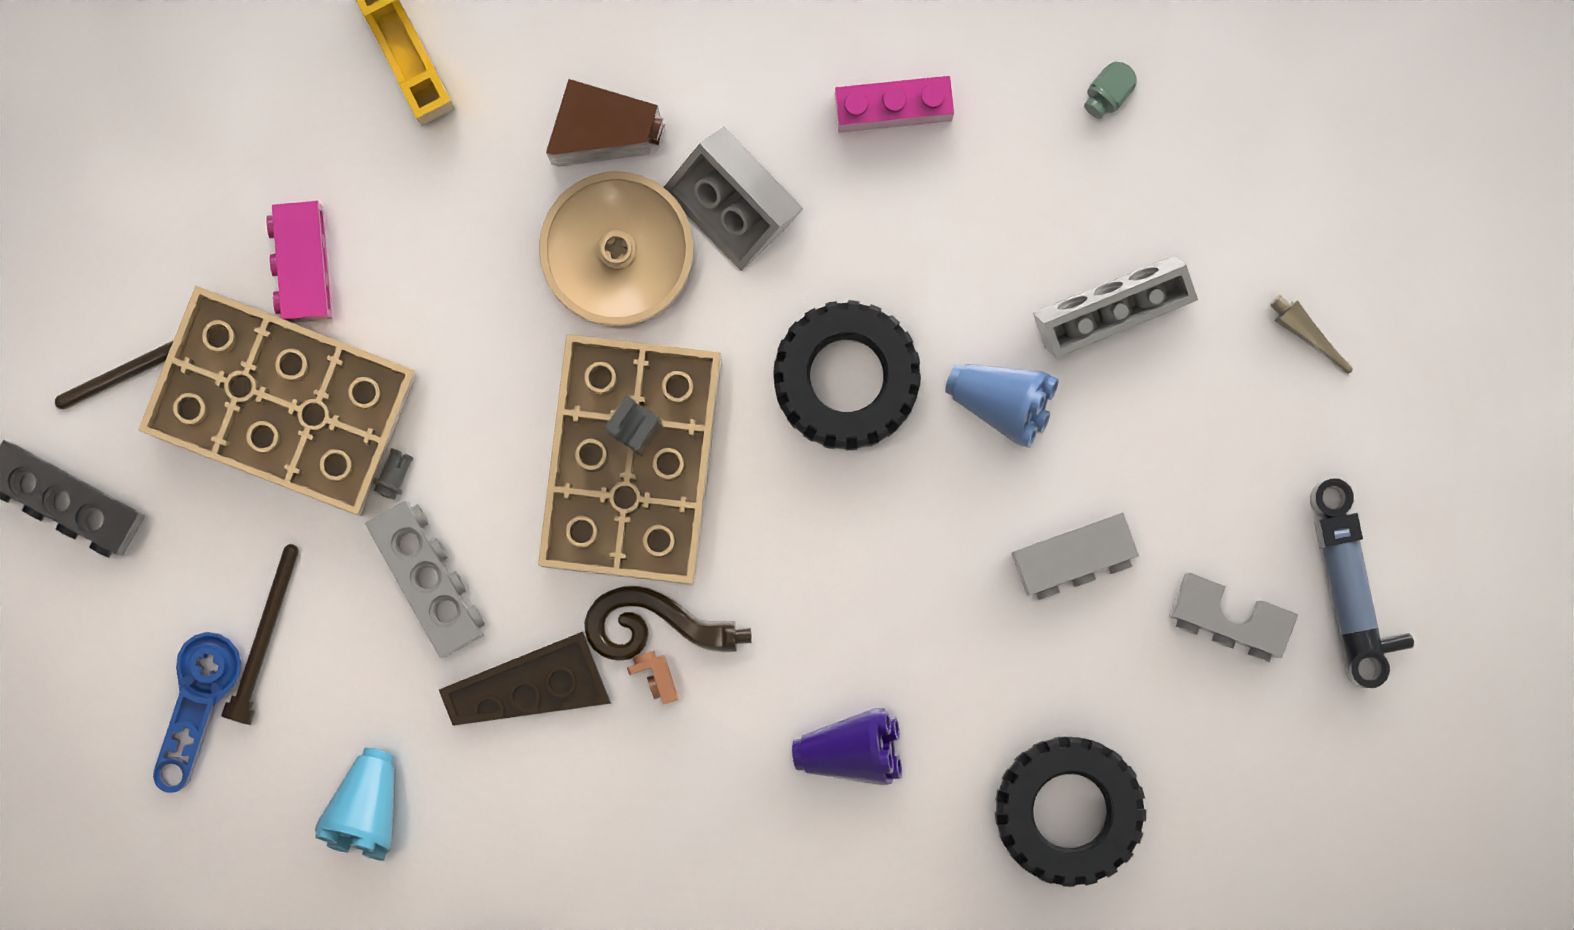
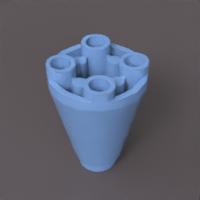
(1005, 398)

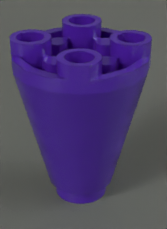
(852, 749)

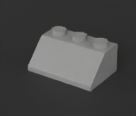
(732, 197)

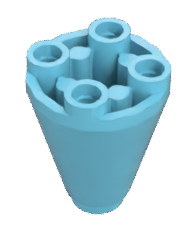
(362, 807)

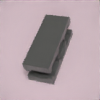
(634, 425)

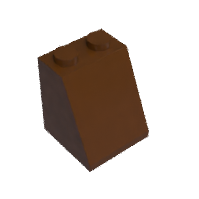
(602, 126)

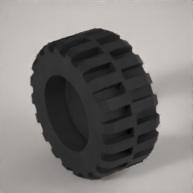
(855, 323)
(1123, 811)

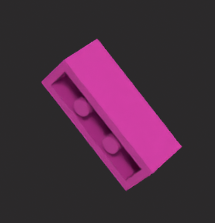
(894, 104)
(300, 261)

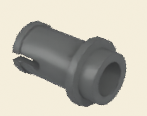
(392, 476)

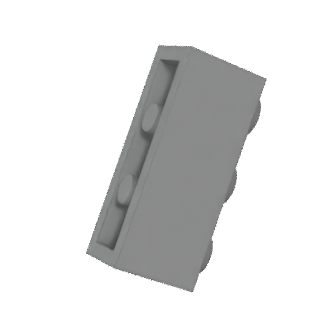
(1075, 556)

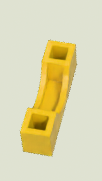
(407, 58)

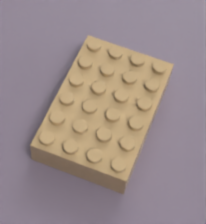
(277, 400)
(603, 500)

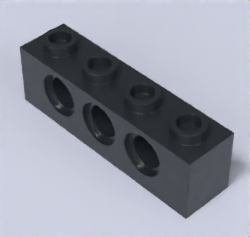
(119, 519)

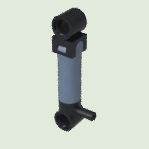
(1340, 539)

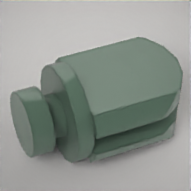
(1110, 89)

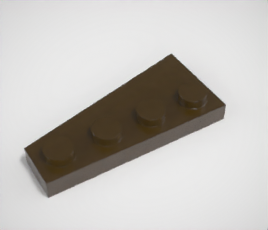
(536, 683)

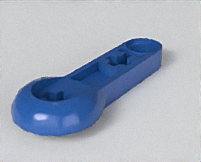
(196, 700)

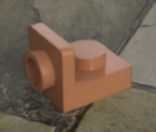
(661, 682)

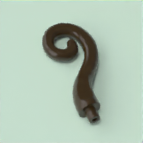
(709, 635)

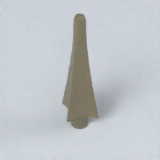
(1297, 320)

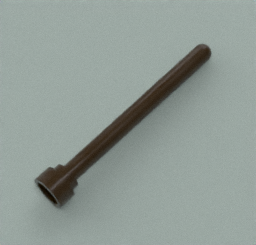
(113, 377)
(240, 706)

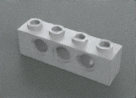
(1115, 306)
(387, 532)

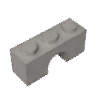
(1199, 608)

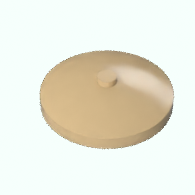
(616, 248)

